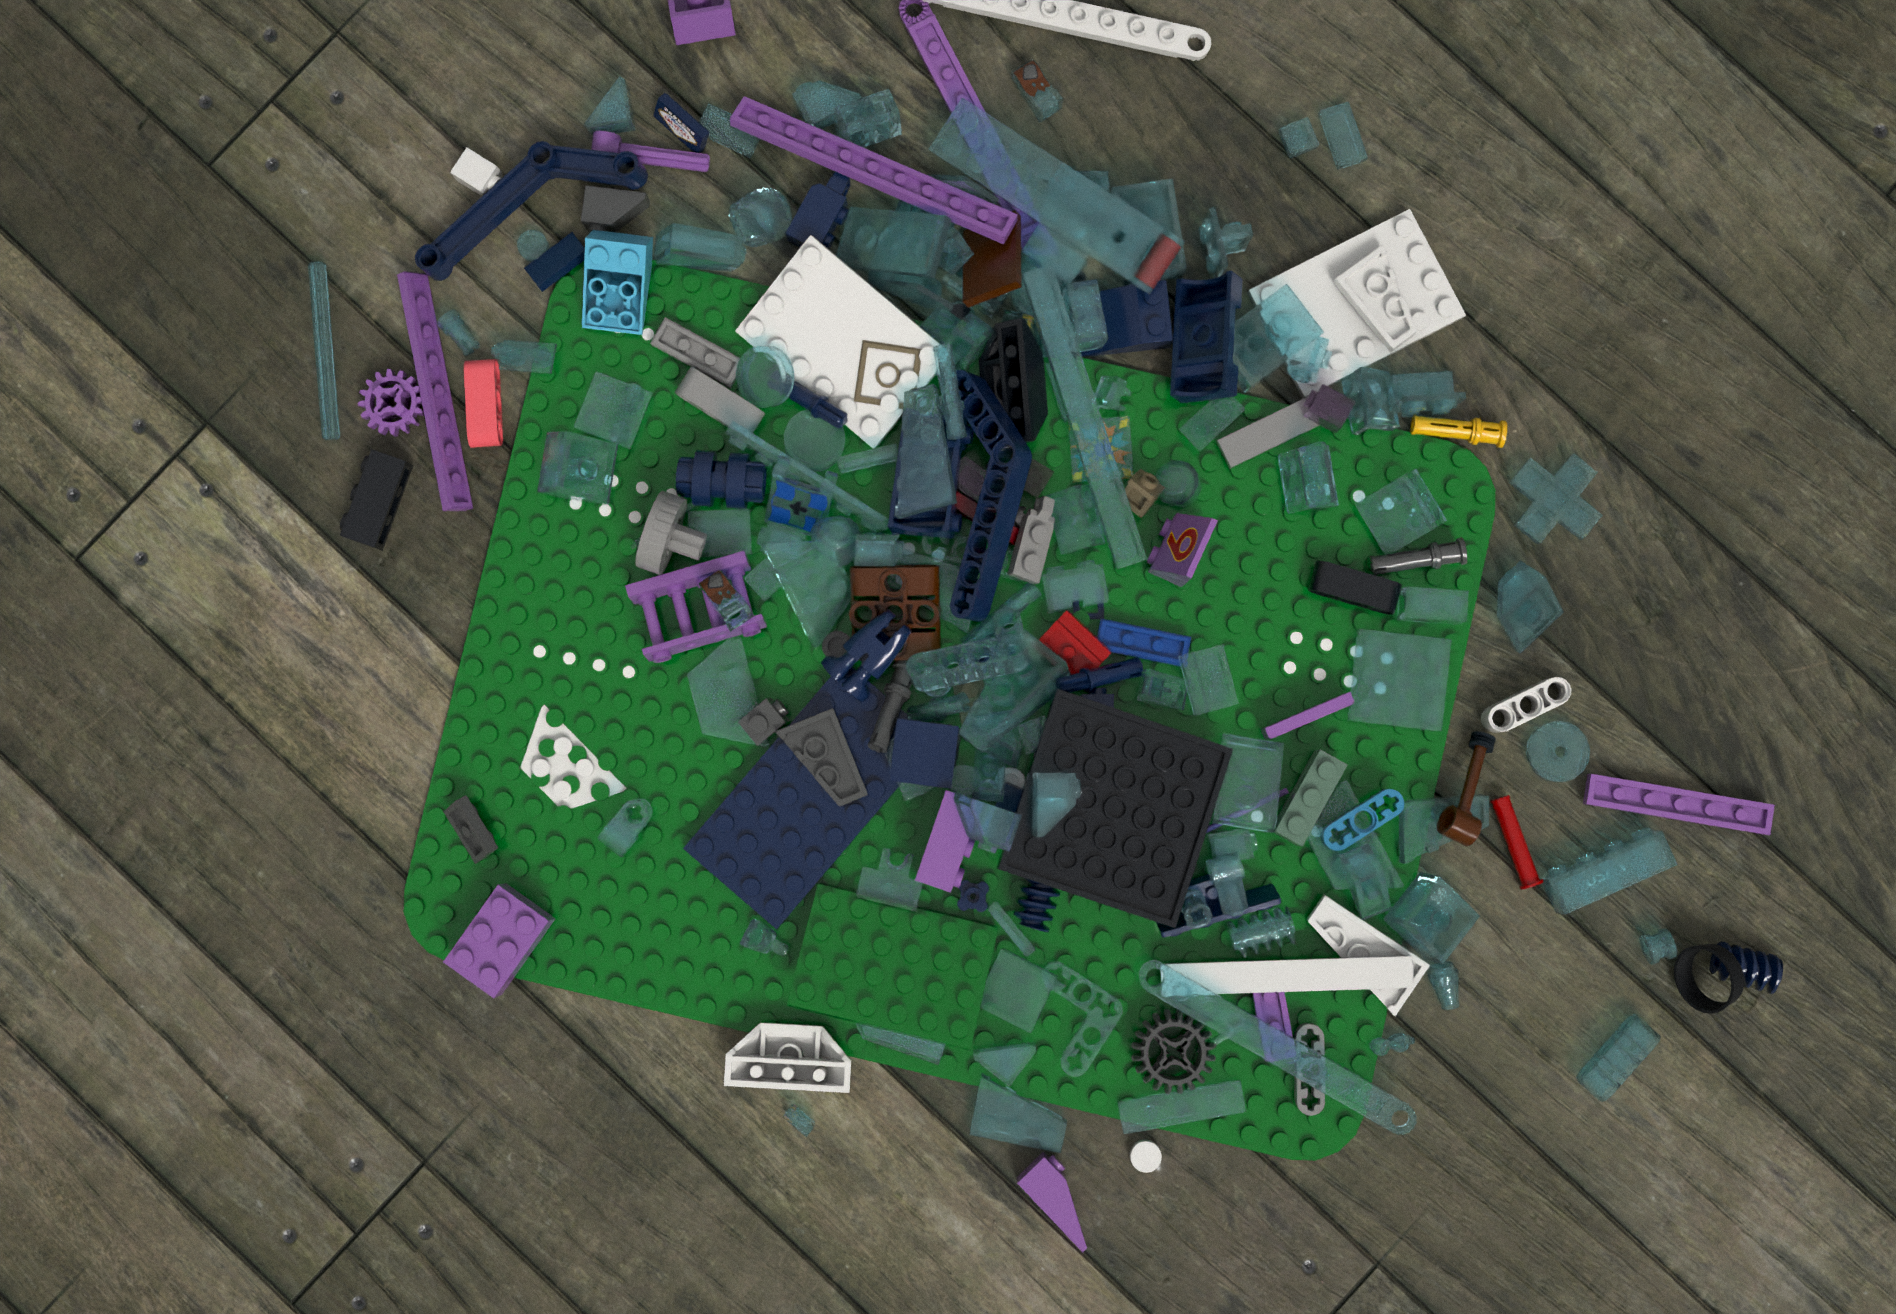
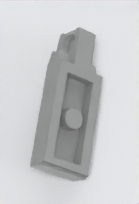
(1033, 541)

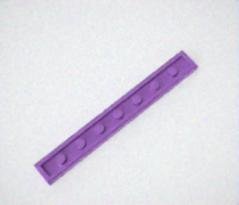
(435, 391)

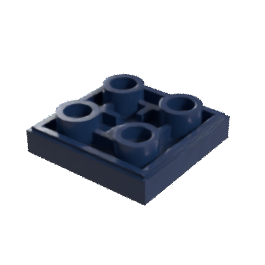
(924, 753)

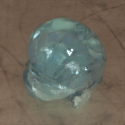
(761, 216)

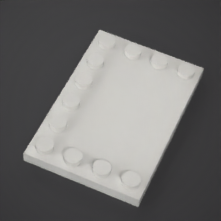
(820, 317)
(1350, 338)

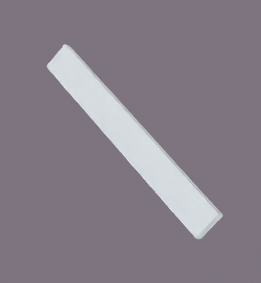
(1300, 974)

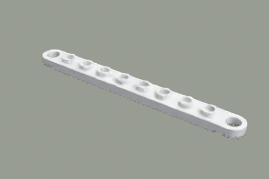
(1092, 23)

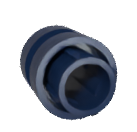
(707, 478)

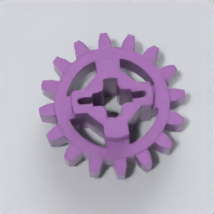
(383, 411)

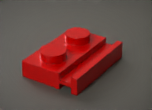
(1075, 643)

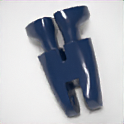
(872, 649)

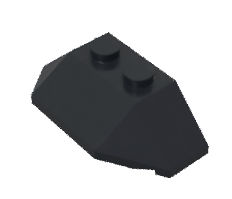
(1016, 374)

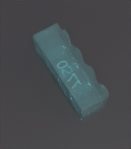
(1608, 871)

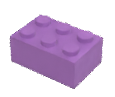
(945, 848)
(499, 940)

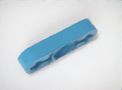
(1377, 800)

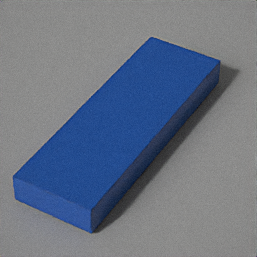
(1143, 642)

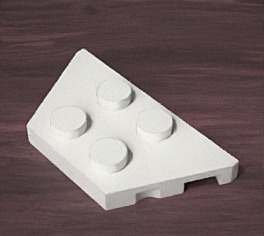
(560, 766)

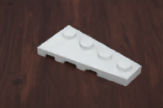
(1356, 938)

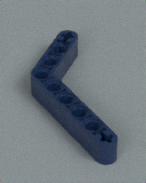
(971, 595)

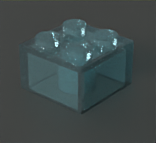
(1431, 917)

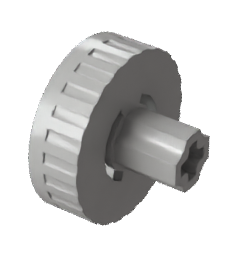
(666, 534)

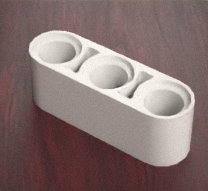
(1540, 703)

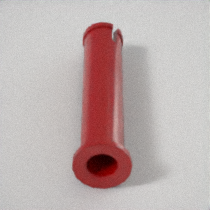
(1516, 842)

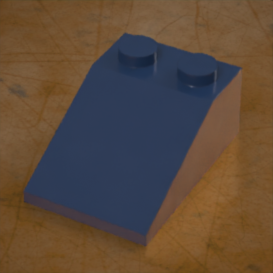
(1135, 320)

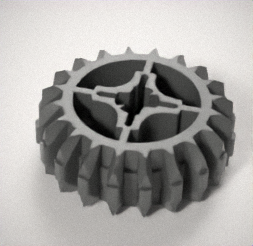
(1164, 1062)

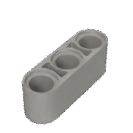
(718, 401)

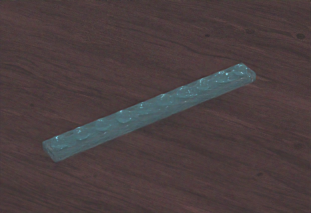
(1084, 416)

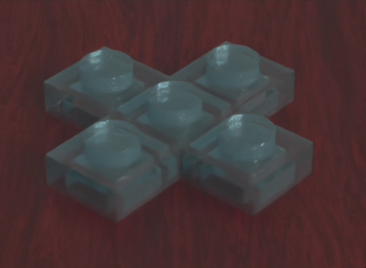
(1555, 499)

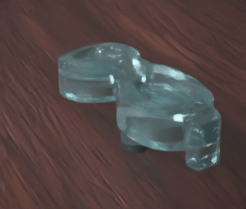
(1398, 1042)

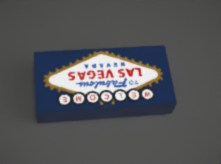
(681, 123)

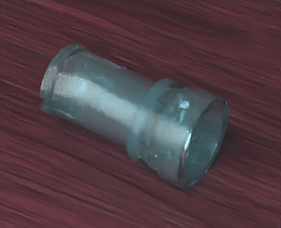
(454, 327)

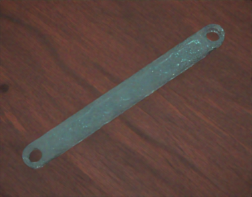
(1277, 1047)

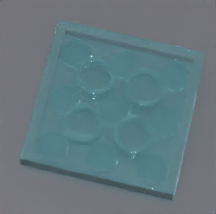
(1399, 680)

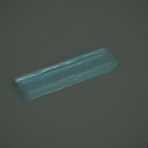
(1176, 1108)

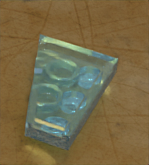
(1419, 824)
(1012, 1119)

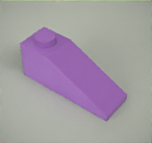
(1049, 1190)

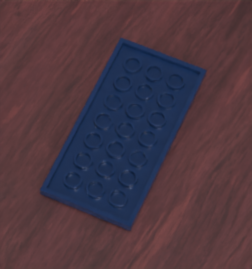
(781, 825)

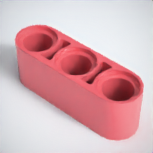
(483, 403)

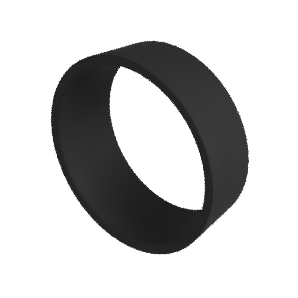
(1688, 988)

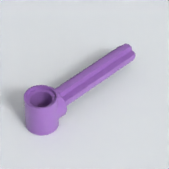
(653, 156)

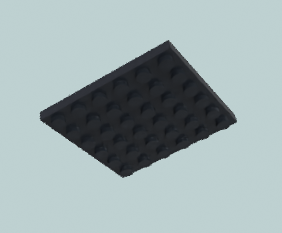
(1138, 809)

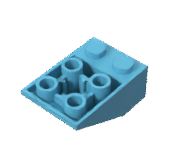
(616, 281)

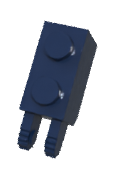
(821, 212)

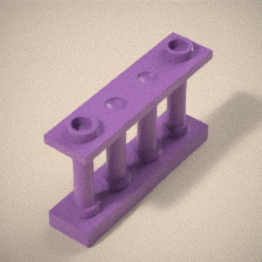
(675, 585)

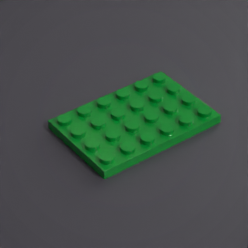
(893, 968)

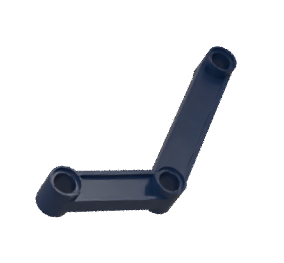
(516, 189)

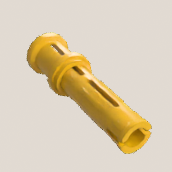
(1473, 431)

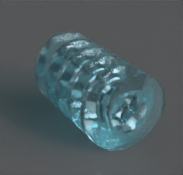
(1261, 931)

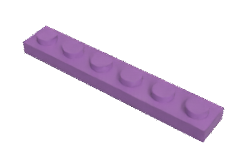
(1678, 804)

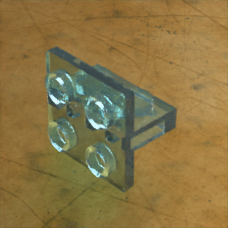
(1222, 242)
(1308, 478)

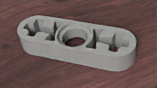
(1302, 1092)

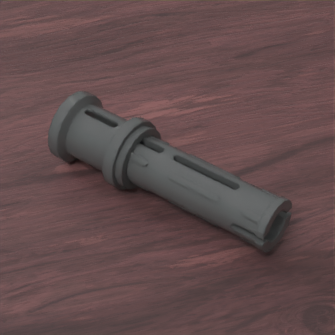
(1433, 556)
(896, 694)

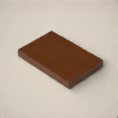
(993, 267)

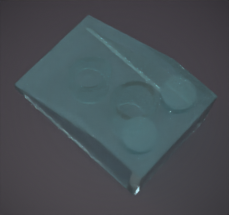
(1271, 336)

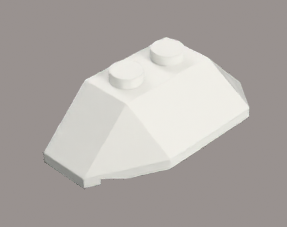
(788, 1059)

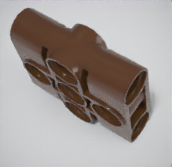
(916, 581)

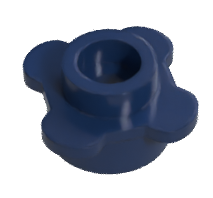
(967, 889)

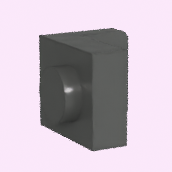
(764, 720)

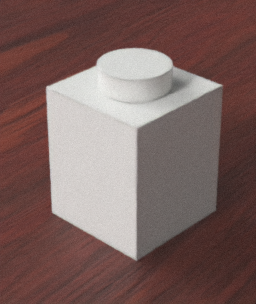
(476, 172)

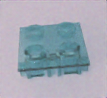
(613, 410)

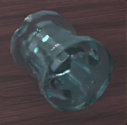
(1195, 910)

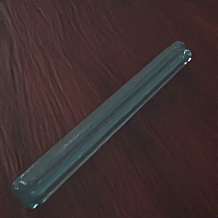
(324, 351)

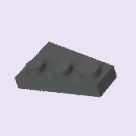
(827, 756)

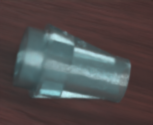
(1445, 984)

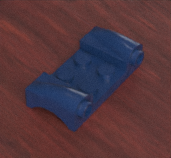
(1205, 338)
(941, 521)

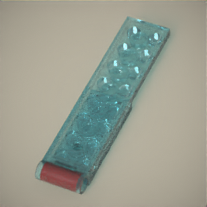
(1056, 196)

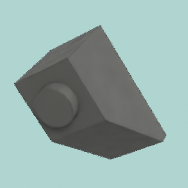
(611, 208)

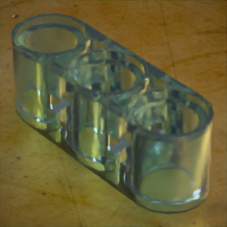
(1618, 1058)

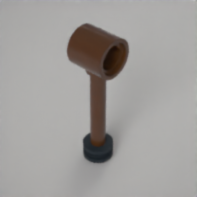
(1458, 821)

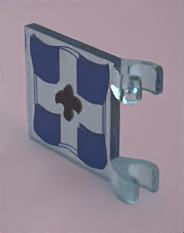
(796, 502)

